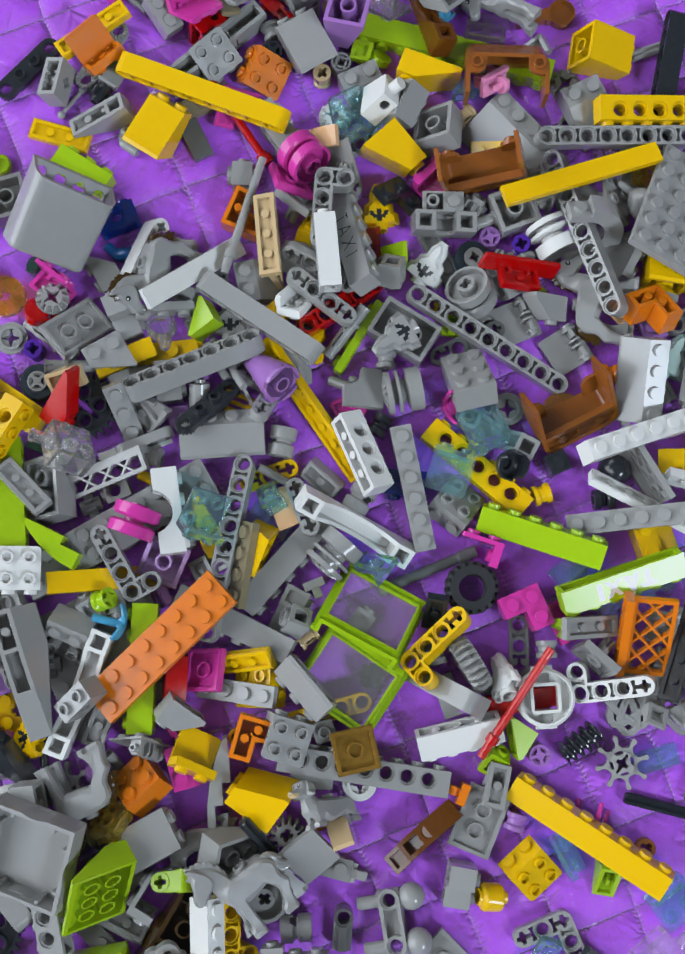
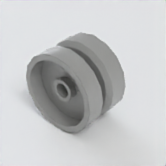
(471, 291)
(269, 907)

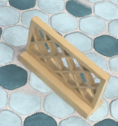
(268, 238)

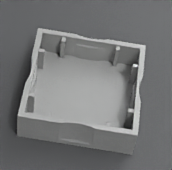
(37, 854)

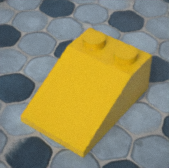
(428, 71)

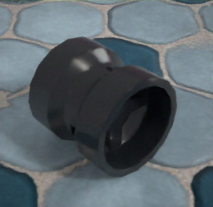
(380, 424)
(601, 500)

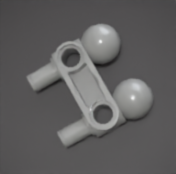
(393, 920)

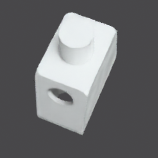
(381, 98)

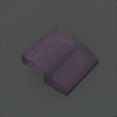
(488, 29)

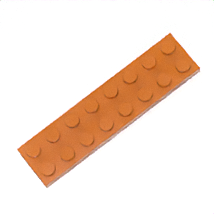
(163, 644)

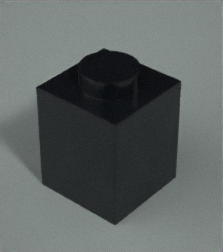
(555, 463)

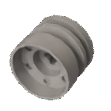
(403, 390)
(334, 553)

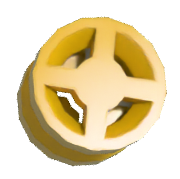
(541, 494)

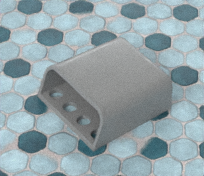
(54, 218)

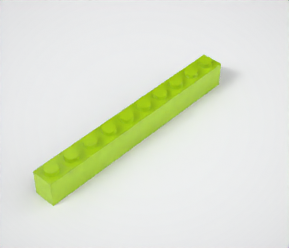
(397, 35)

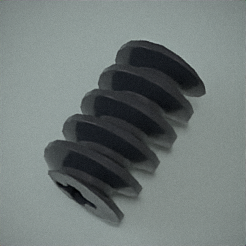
(580, 742)

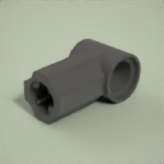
(342, 928)

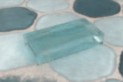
(659, 758)

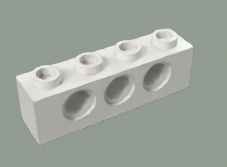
(362, 452)

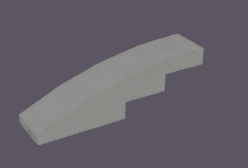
(216, 794)

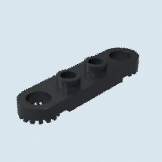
(27, 70)
(207, 407)

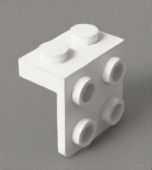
(20, 569)

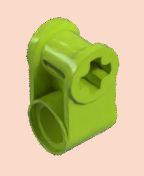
(175, 882)

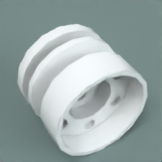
(551, 235)

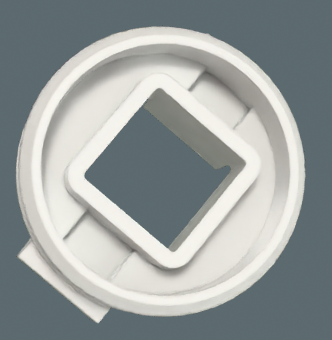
(565, 699)

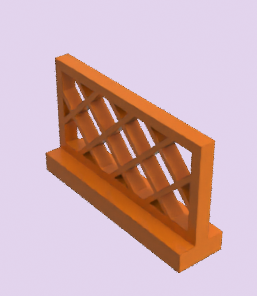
(627, 629)

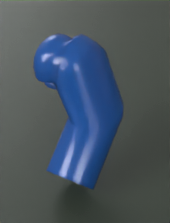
(117, 254)

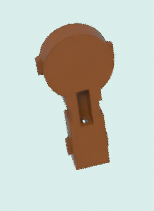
(558, 15)

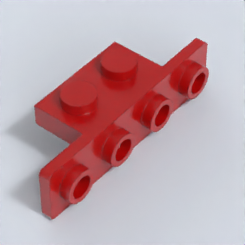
(519, 272)

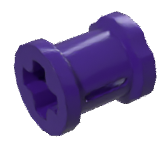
(520, 239)
(30, 346)

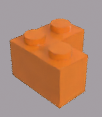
(232, 214)
(653, 306)
(248, 732)

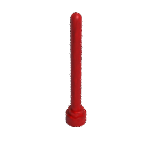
(252, 140)

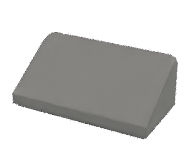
(322, 478)

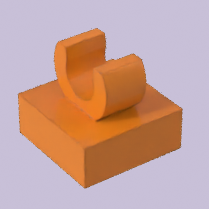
(460, 793)

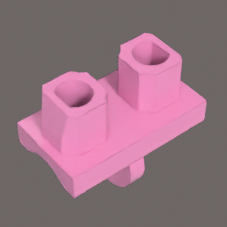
(493, 81)

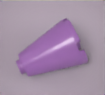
(272, 376)

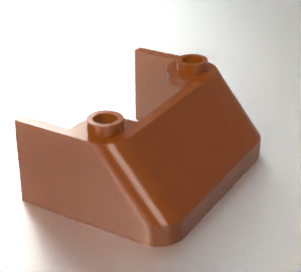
(480, 56)
(482, 169)
(576, 416)

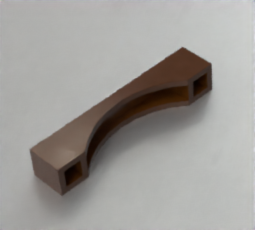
(436, 32)

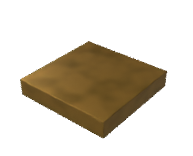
(355, 750)

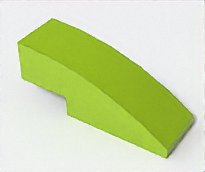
(54, 544)

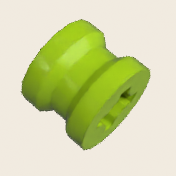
(104, 599)

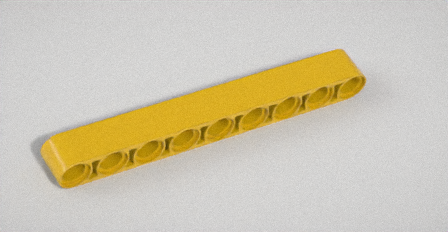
(203, 92)

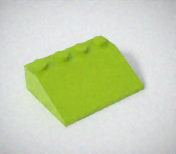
(100, 888)

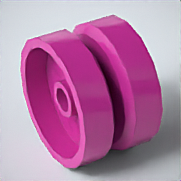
(302, 156)
(134, 520)

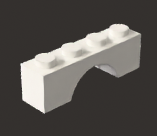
(165, 483)

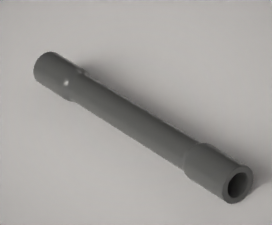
(459, 557)

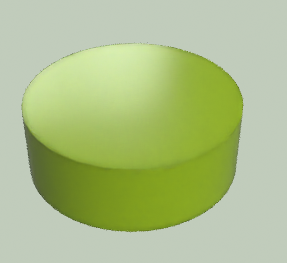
(381, 58)
(5, 165)

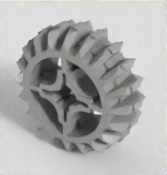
(470, 664)

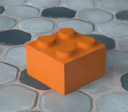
(142, 785)

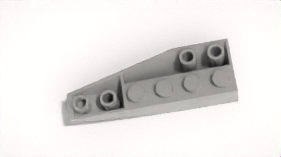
(26, 664)

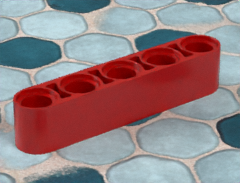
(318, 324)

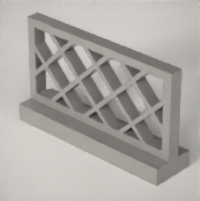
(647, 474)

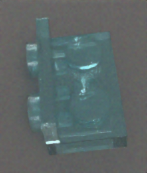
(567, 856)

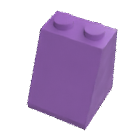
(345, 20)

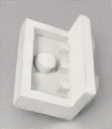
(291, 303)

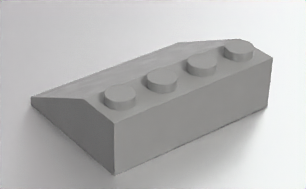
(499, 120)

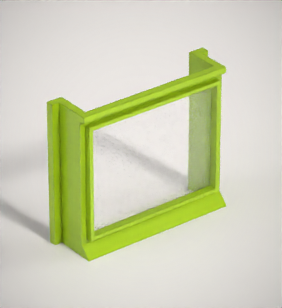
(372, 615)
(354, 678)

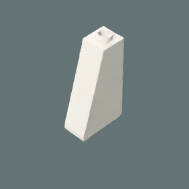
(327, 251)

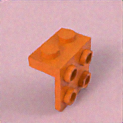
(94, 45)
(263, 71)

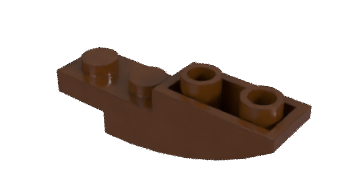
(423, 836)

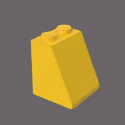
(601, 51)
(158, 126)
(394, 150)
(655, 272)
(260, 796)

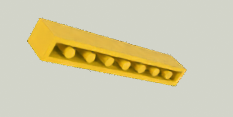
(591, 836)

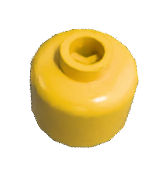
(491, 897)

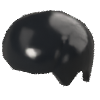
(512, 465)
(616, 467)

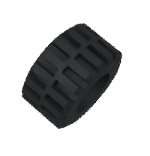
(489, 581)

